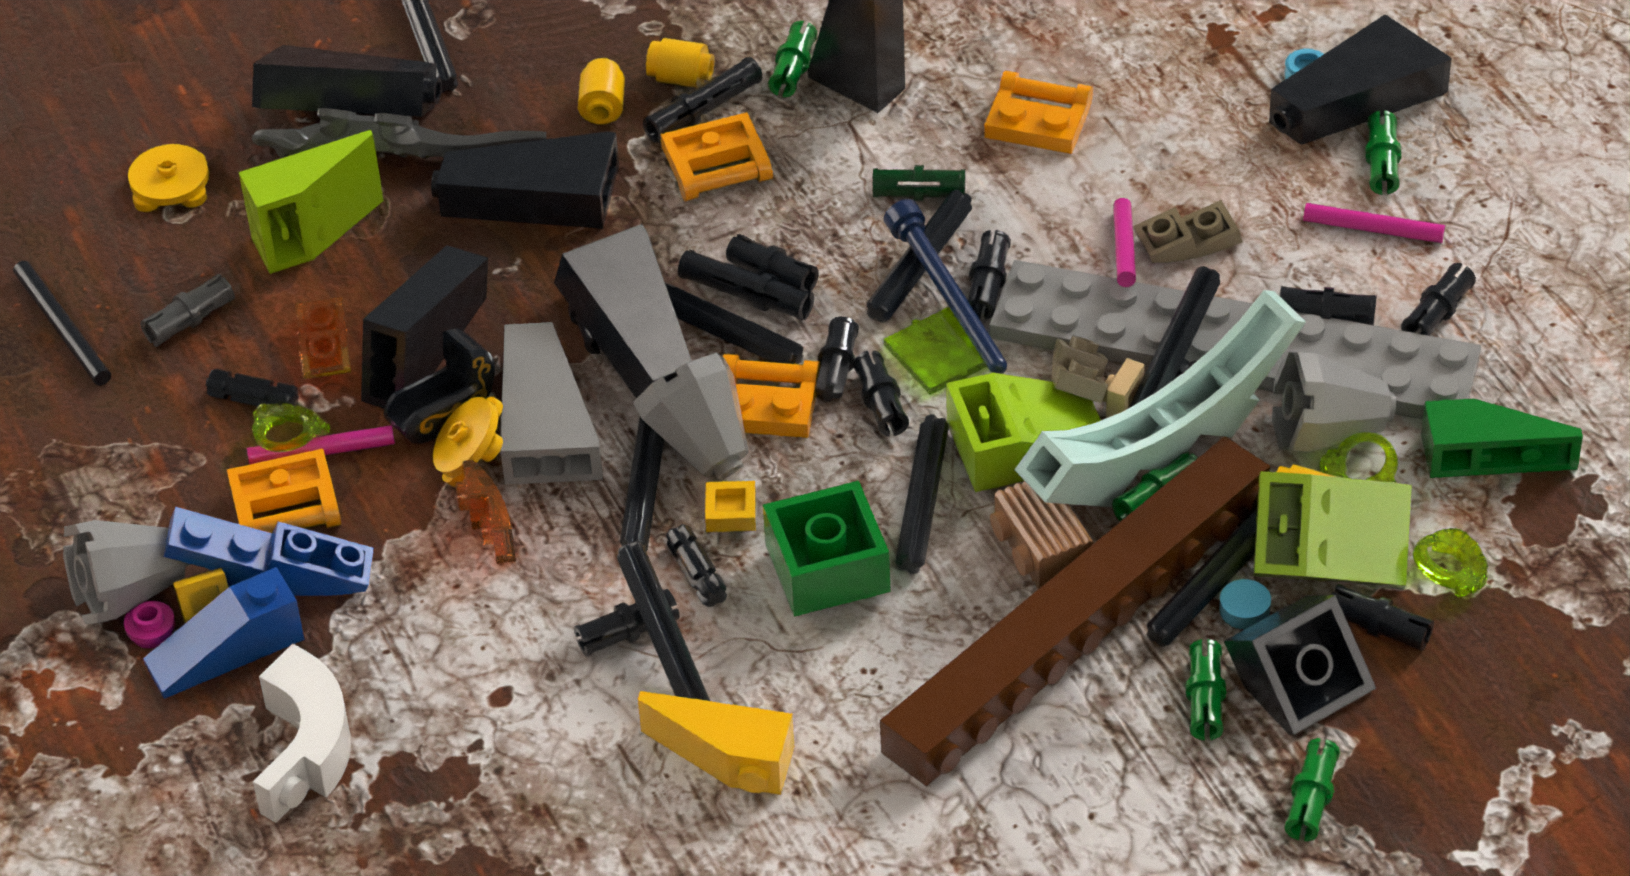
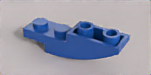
(306, 559)

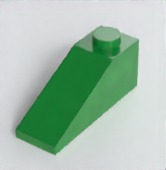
(1490, 439)

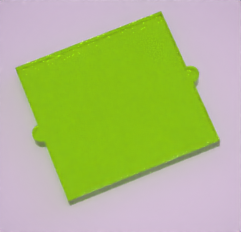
(935, 351)

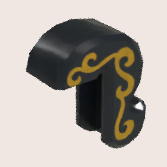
(427, 402)

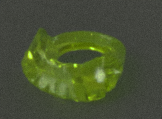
(274, 414)
(1335, 459)
(1464, 549)

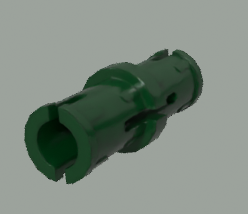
(886, 182)

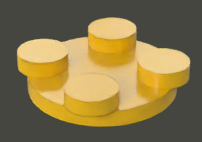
(168, 177)
(468, 436)

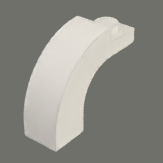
(310, 699)

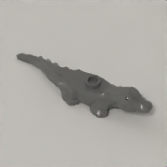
(390, 132)

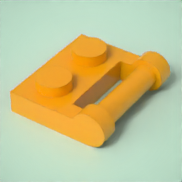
(1034, 122)
(715, 145)
(772, 408)
(284, 484)

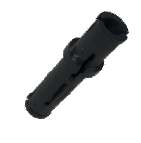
(689, 107)
(761, 290)

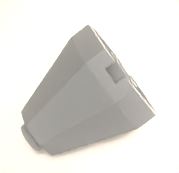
(1326, 402)
(699, 415)
(117, 566)

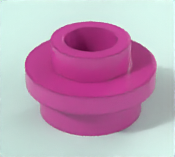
(149, 623)

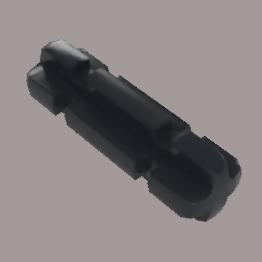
(249, 389)
(696, 565)

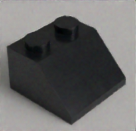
(1301, 662)

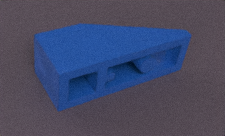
(228, 633)

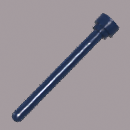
(907, 223)

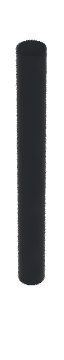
(62, 323)

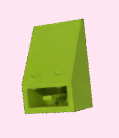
(310, 199)
(1000, 418)
(1332, 529)

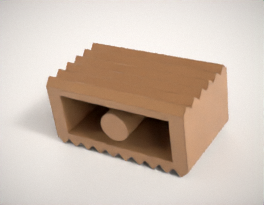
(1040, 533)

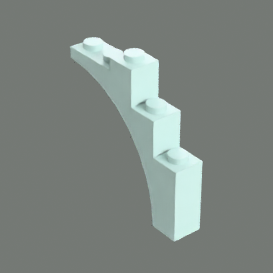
(1209, 398)

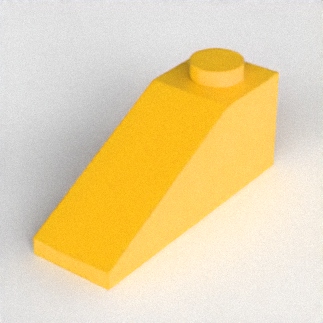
(728, 741)

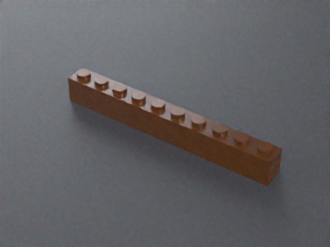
(1071, 613)

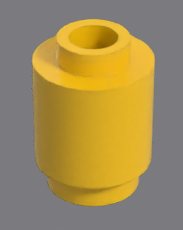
(679, 62)
(601, 91)

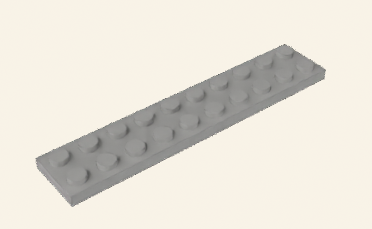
(1129, 322)

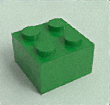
(826, 548)

